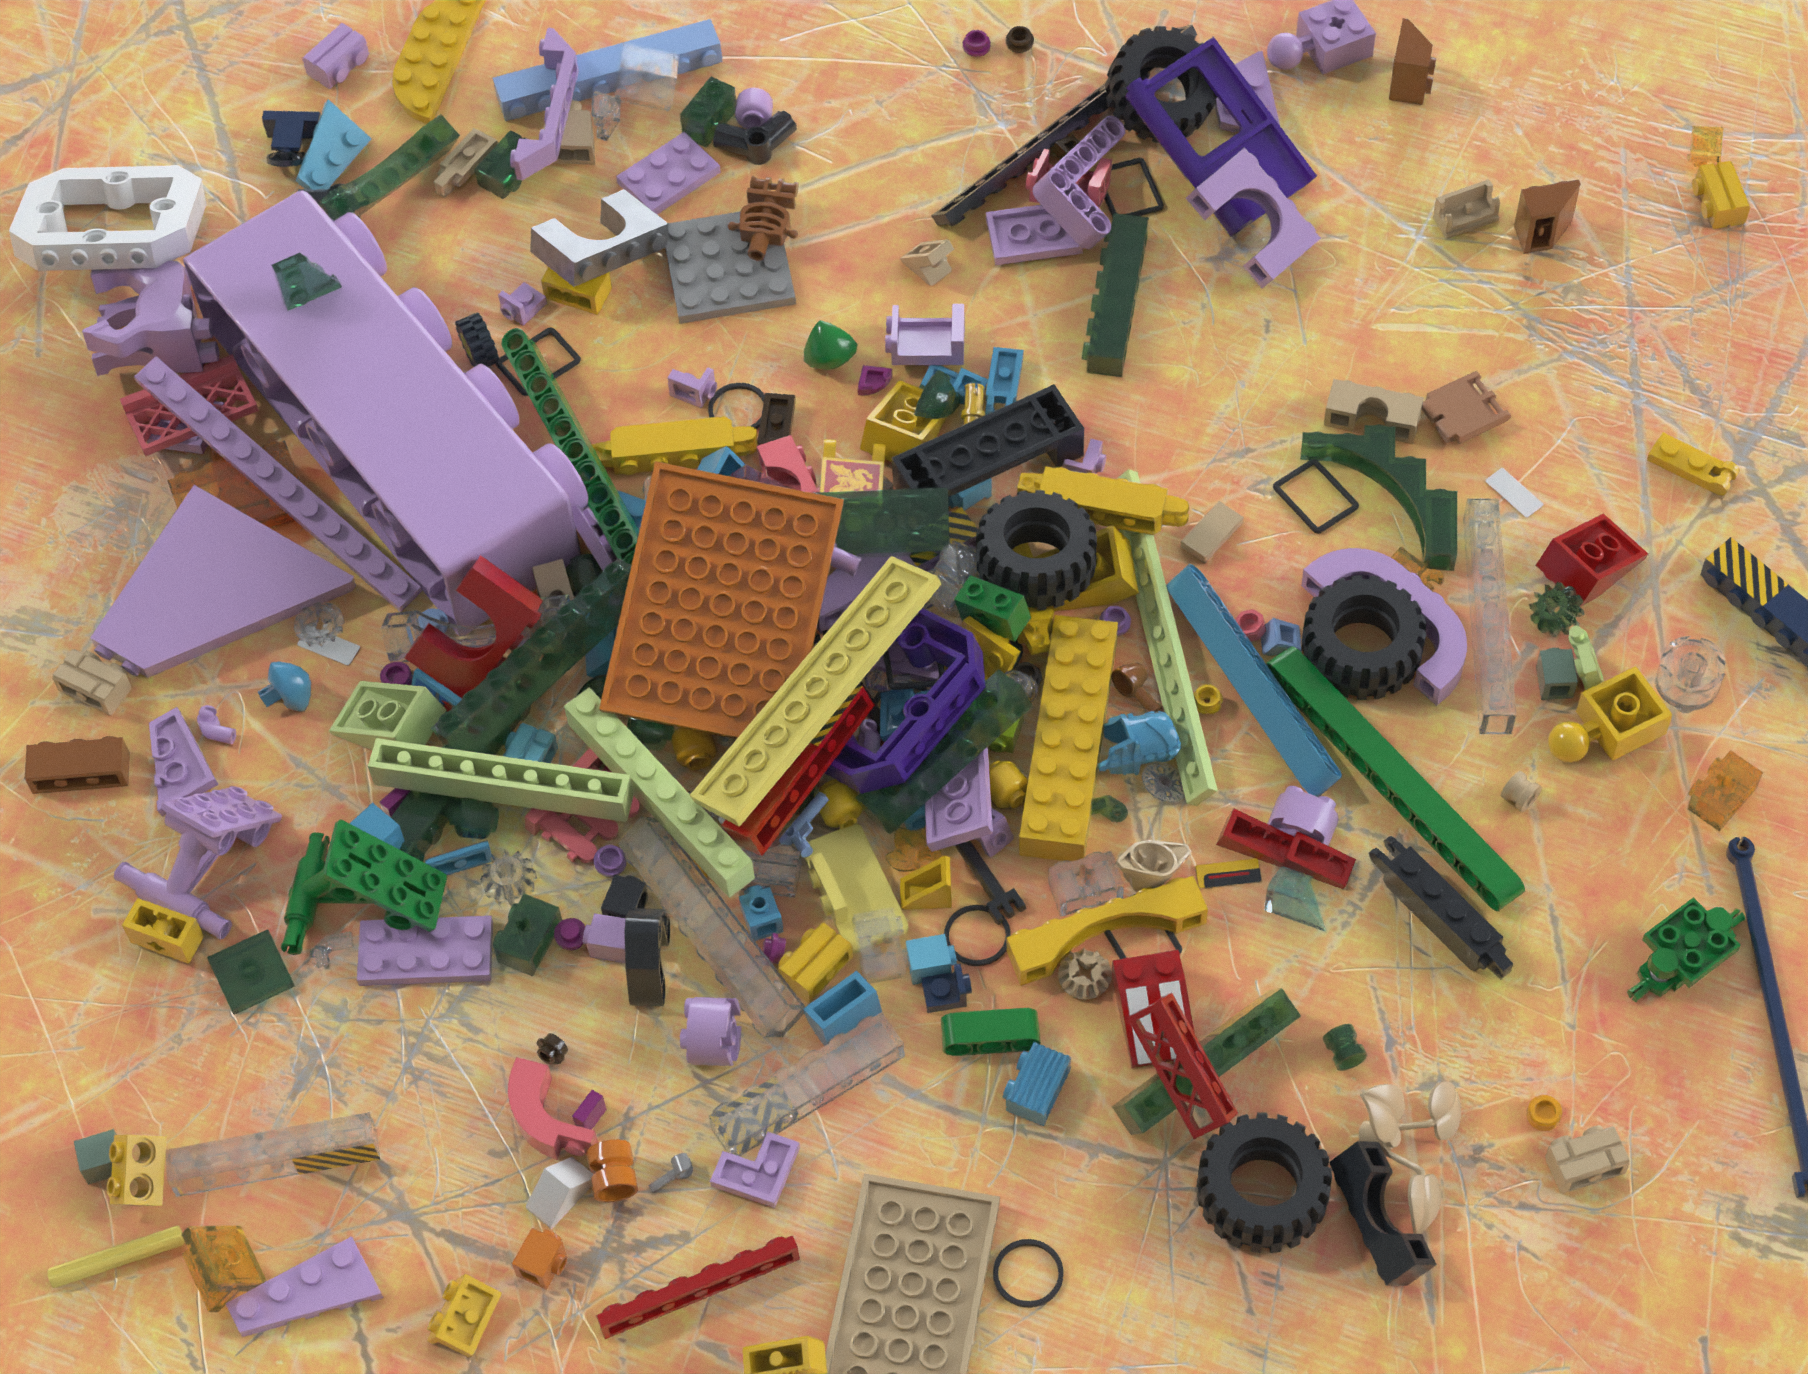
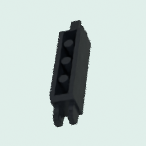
(1442, 909)

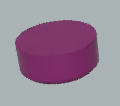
(396, 673)

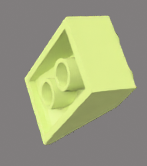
(388, 713)

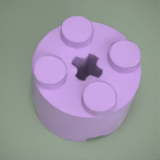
(711, 1031)

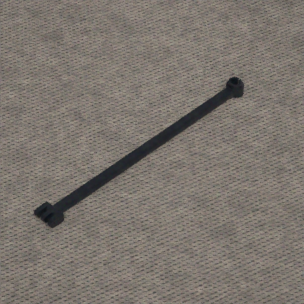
(973, 859)

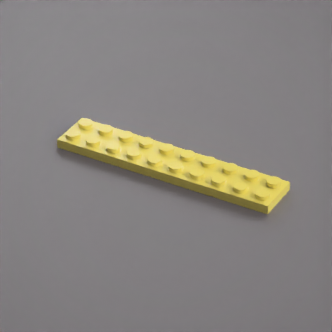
(815, 690)

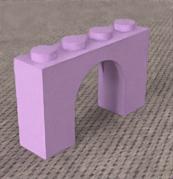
(1289, 230)

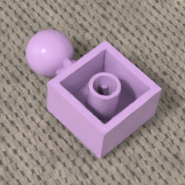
(1331, 35)

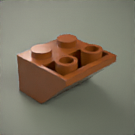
(1545, 214)

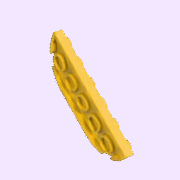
(433, 55)

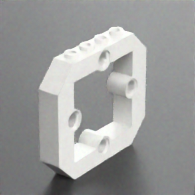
(41, 232)

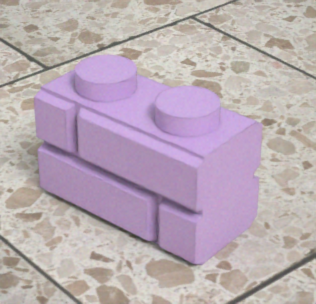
(336, 56)

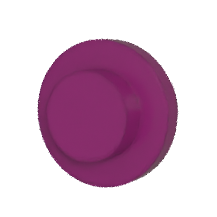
(976, 43)
(569, 933)
(774, 948)

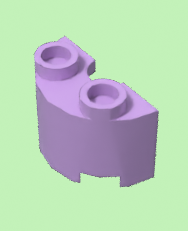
(1305, 814)

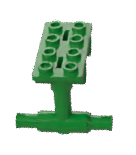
(361, 872)

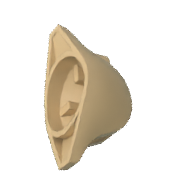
(1151, 862)

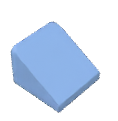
(1280, 636)

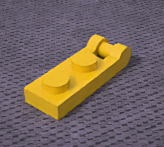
(1693, 464)

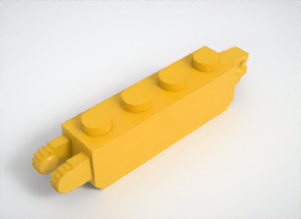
(673, 442)
(1112, 501)

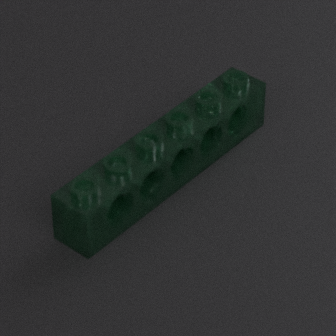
(982, 723)

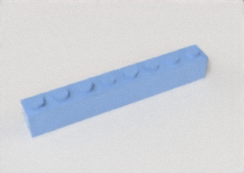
(529, 89)

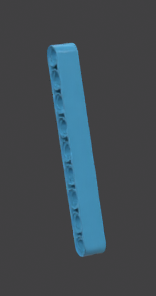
(1254, 681)

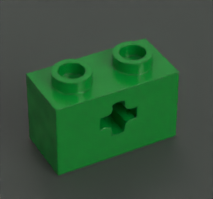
(993, 607)

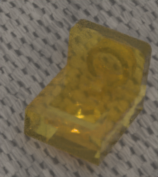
(1705, 145)

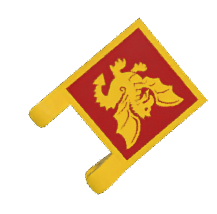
(851, 474)

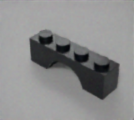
(1363, 1176)

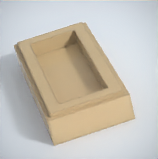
(1212, 532)

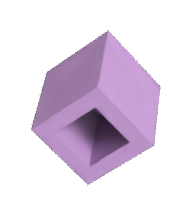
(605, 938)

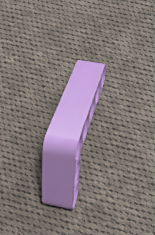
(1065, 199)

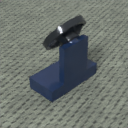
(287, 132)

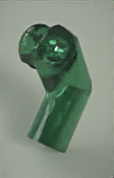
(1108, 807)

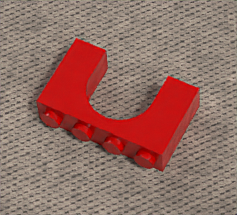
(510, 609)

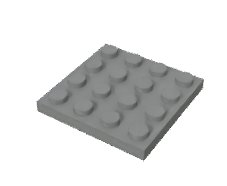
(716, 275)

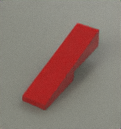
(1298, 852)

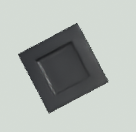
(623, 895)

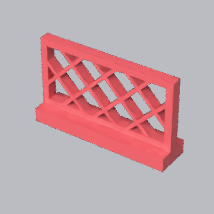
(210, 383)

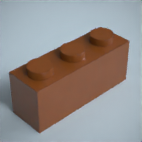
(77, 765)

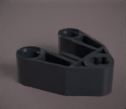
(644, 935)

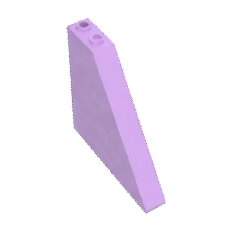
(210, 584)

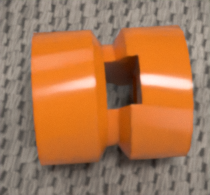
(612, 1175)

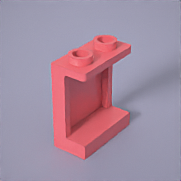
(1094, 183)

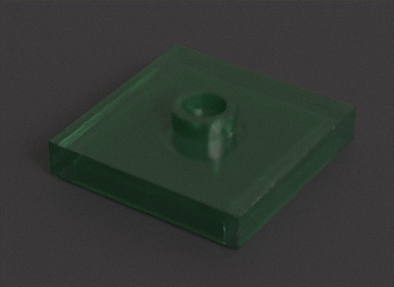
(250, 971)

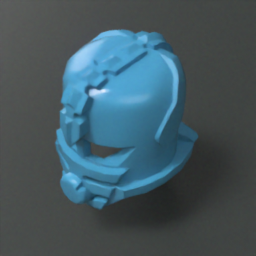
(1139, 741)

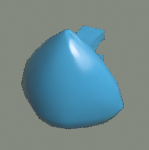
(288, 683)

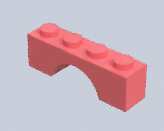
(786, 464)

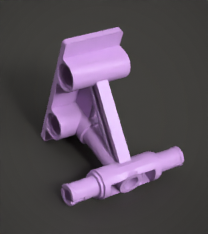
(208, 830)

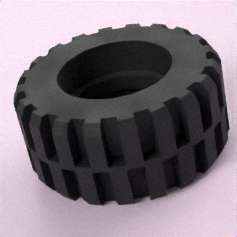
(1159, 50)
(1043, 520)
(1373, 604)
(1270, 1141)

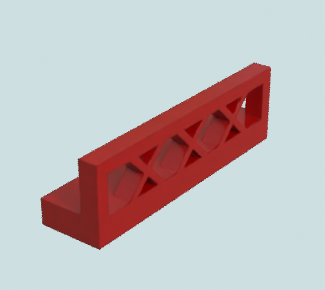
(1192, 1058)

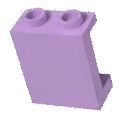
(926, 339)

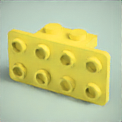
(849, 879)

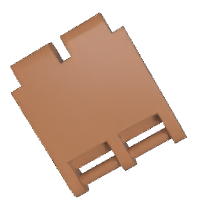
(1462, 410)

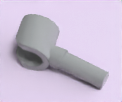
(681, 1170)

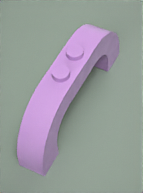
(1443, 627)

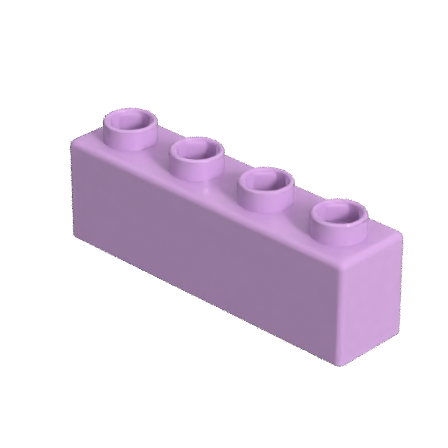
(386, 407)

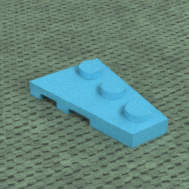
(332, 148)

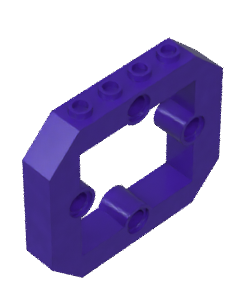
(927, 715)

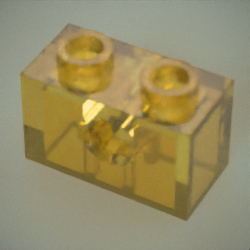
(1719, 805)

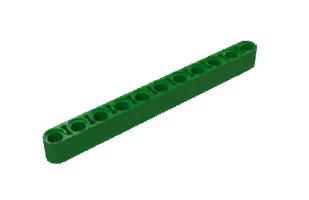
(559, 421)
(1396, 780)

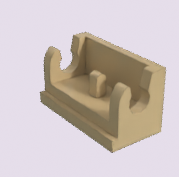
(1466, 209)

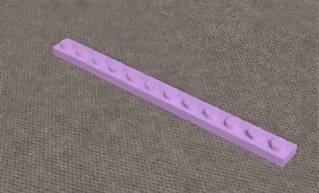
(278, 484)

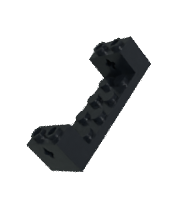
(993, 445)

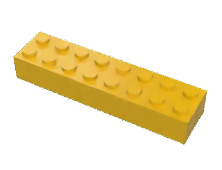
(1068, 739)

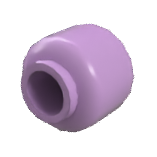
(753, 107)

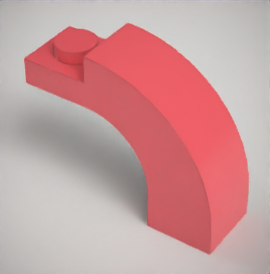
(526, 1095)

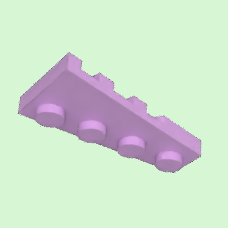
(317, 1285)

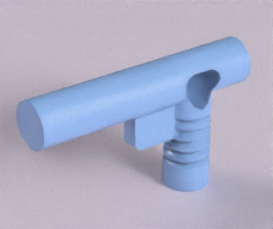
(801, 826)

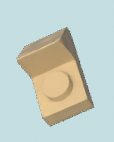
(929, 260)

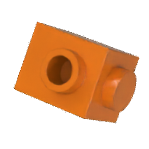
(540, 1258)

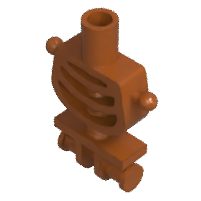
(764, 218)

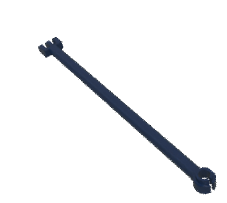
(1773, 1005)

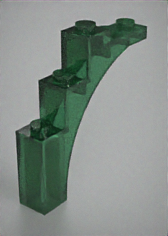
(1404, 478)

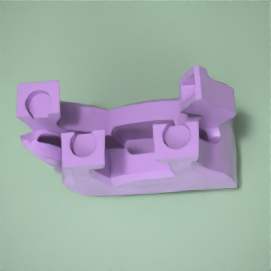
(158, 321)

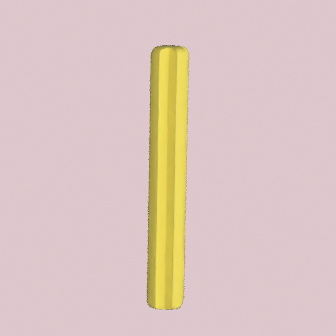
(115, 1256)

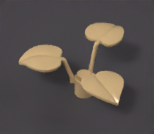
(1385, 1109)

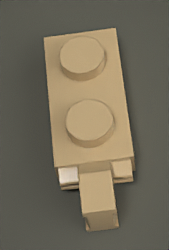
(462, 161)

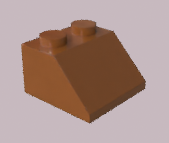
(1412, 66)

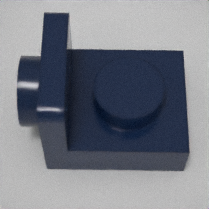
(946, 990)

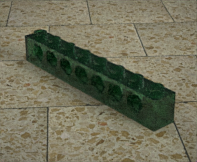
(536, 675)

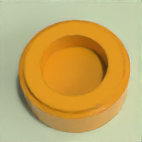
(1544, 1112)

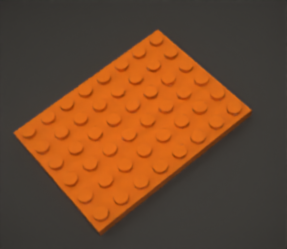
(718, 599)

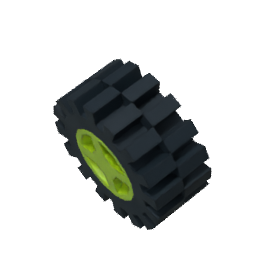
(477, 340)

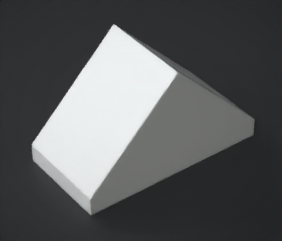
(559, 1190)

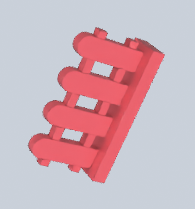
(556, 826)

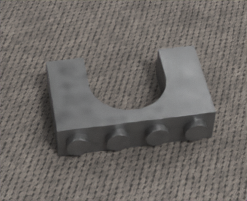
(582, 259)

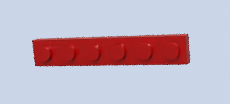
(686, 1291)

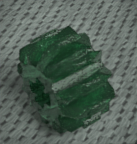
(1555, 597)

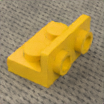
(464, 1314)

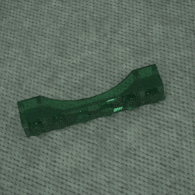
(406, 162)

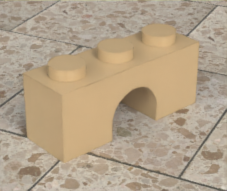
(1351, 401)

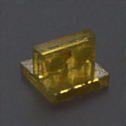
(220, 1263)

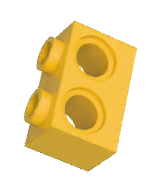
(146, 1171)

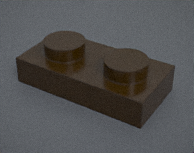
(776, 417)

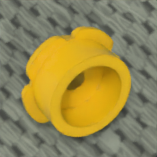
(1210, 693)

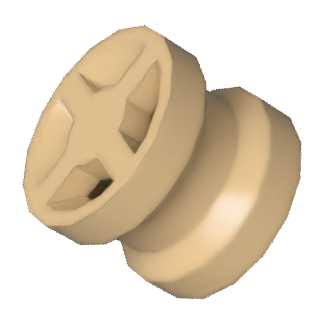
(1521, 791)

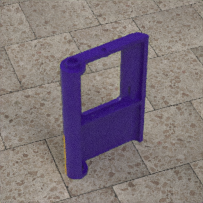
(1258, 132)

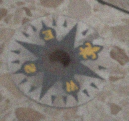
(1163, 782)

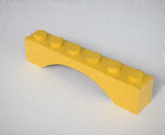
(1168, 907)

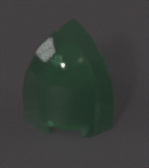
(938, 398)

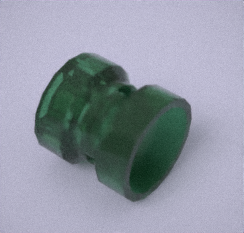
(1345, 1047)

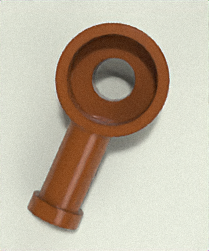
(1129, 681)

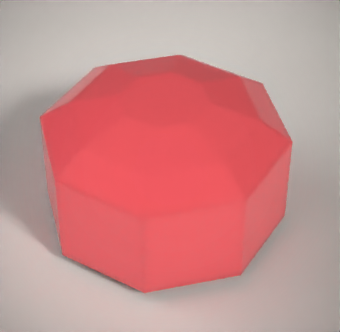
(1252, 624)

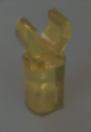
(1418, 567)

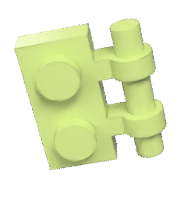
(1586, 661)

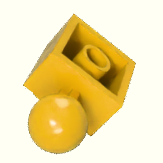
(1616, 713)

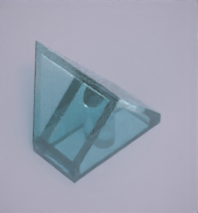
(1293, 897)

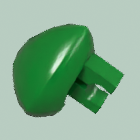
(828, 347)

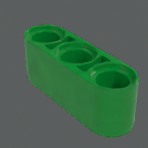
(989, 1031)

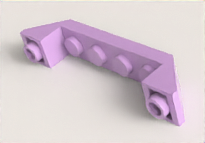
(536, 154)

